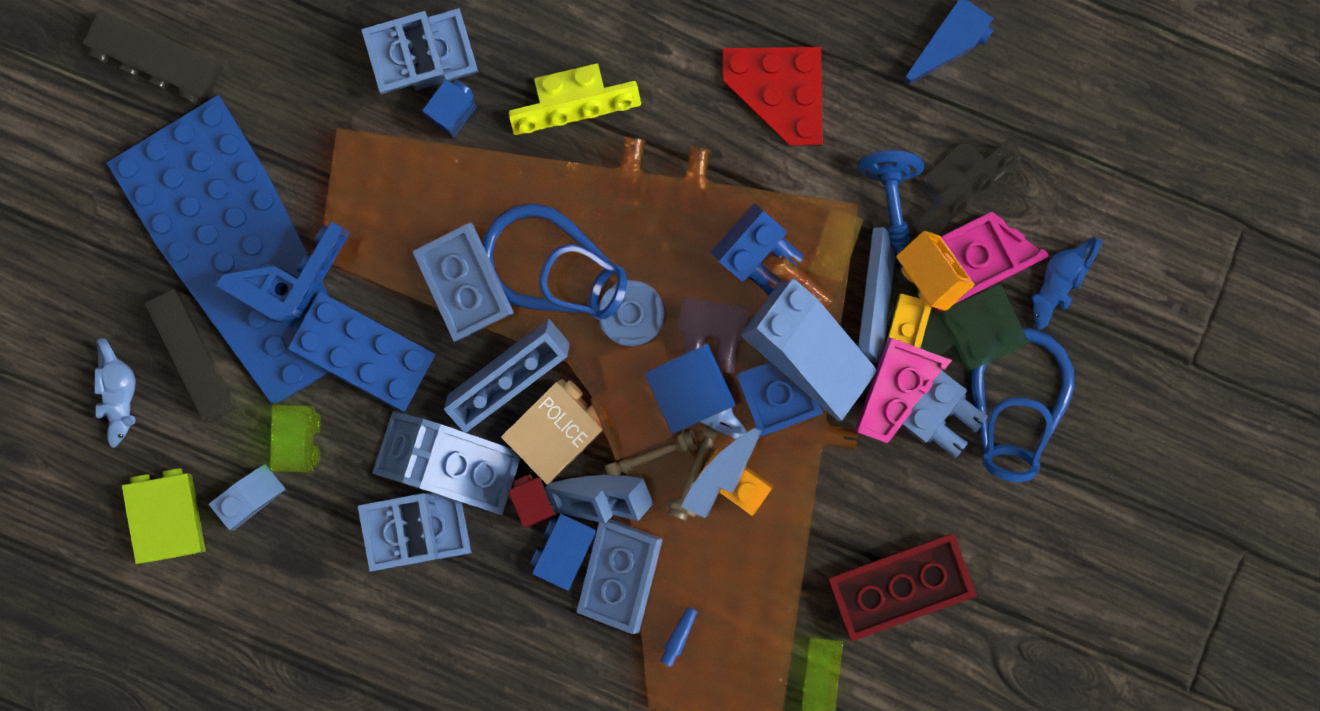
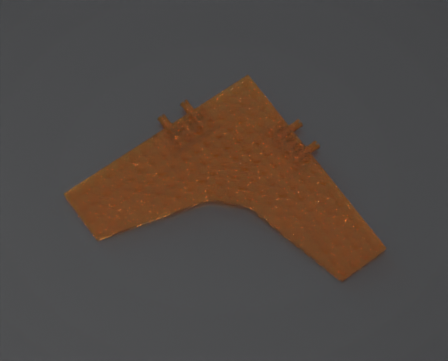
(729, 566)

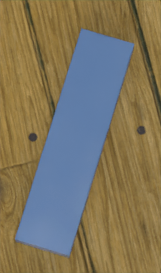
(877, 295)

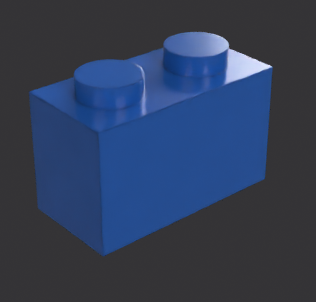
(450, 107)
(563, 551)

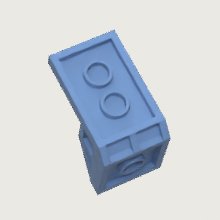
(447, 462)

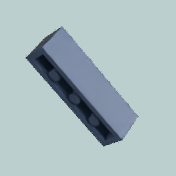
(507, 375)

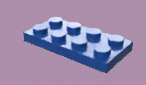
(361, 352)

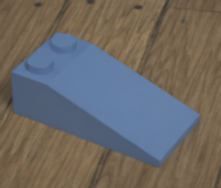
(810, 348)

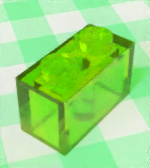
(293, 438)

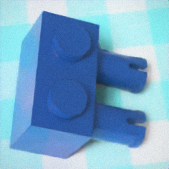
(749, 243)

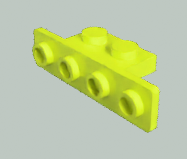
(571, 98)

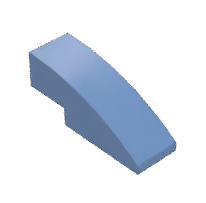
(722, 473)
(600, 497)

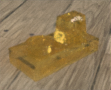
(836, 245)

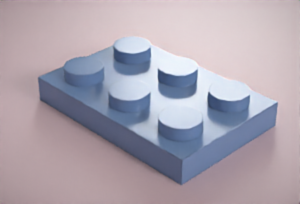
(463, 282)
(619, 576)

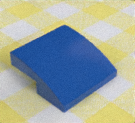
(689, 389)

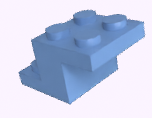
(419, 50)
(413, 530)

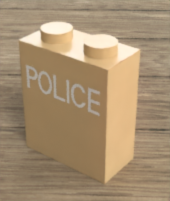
(554, 430)

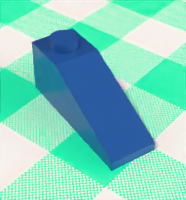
(956, 36)

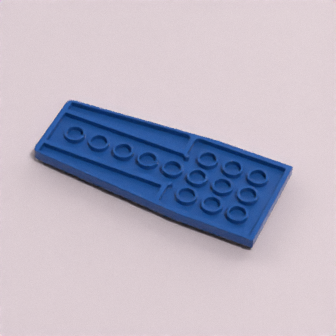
(216, 216)

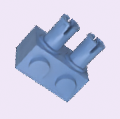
(931, 410)

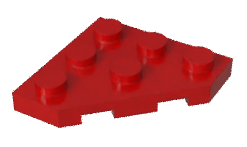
(780, 88)

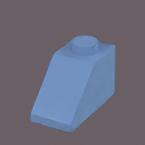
(247, 497)

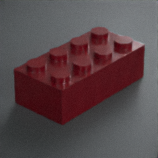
(901, 587)

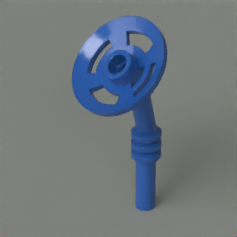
(890, 170)

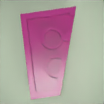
(896, 387)

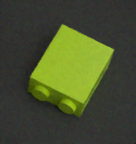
(163, 516)

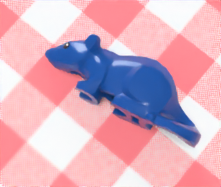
(1063, 272)

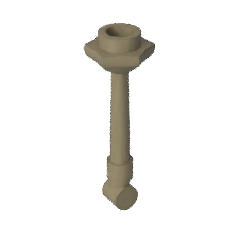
(684, 442)
(704, 449)

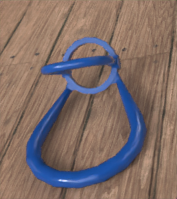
(587, 248)
(1052, 419)

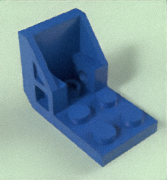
(263, 286)

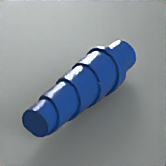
(678, 637)

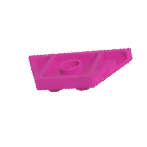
(991, 252)

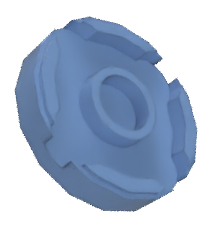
(637, 317)

